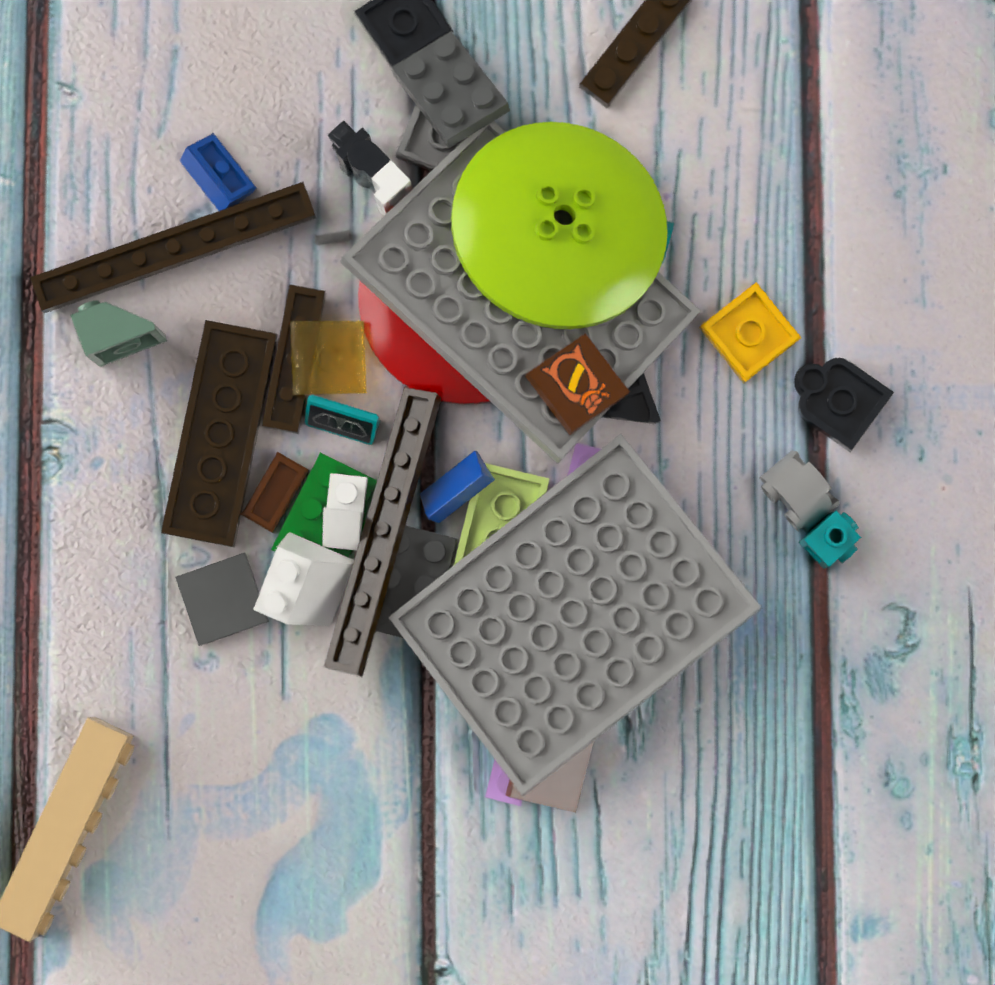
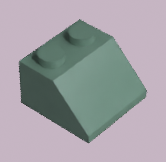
(113, 333)

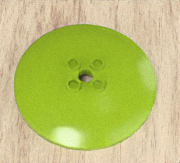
(548, 269)

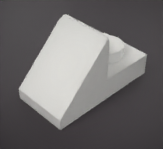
(344, 511)

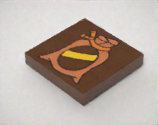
(577, 384)

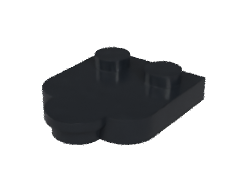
(839, 399)

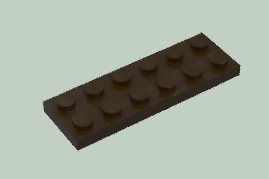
(219, 433)

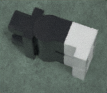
(369, 166)

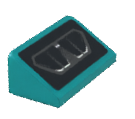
(341, 419)

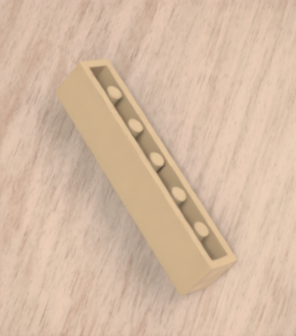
(63, 828)

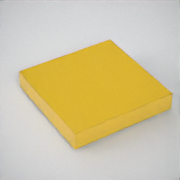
(750, 332)

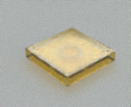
(328, 357)

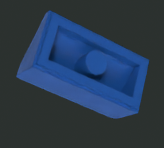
(217, 172)
(456, 487)

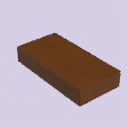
(275, 492)

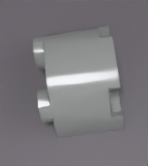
(800, 490)

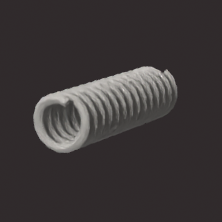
(334, 237)

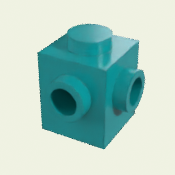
(832, 539)

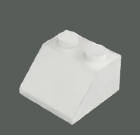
(304, 583)

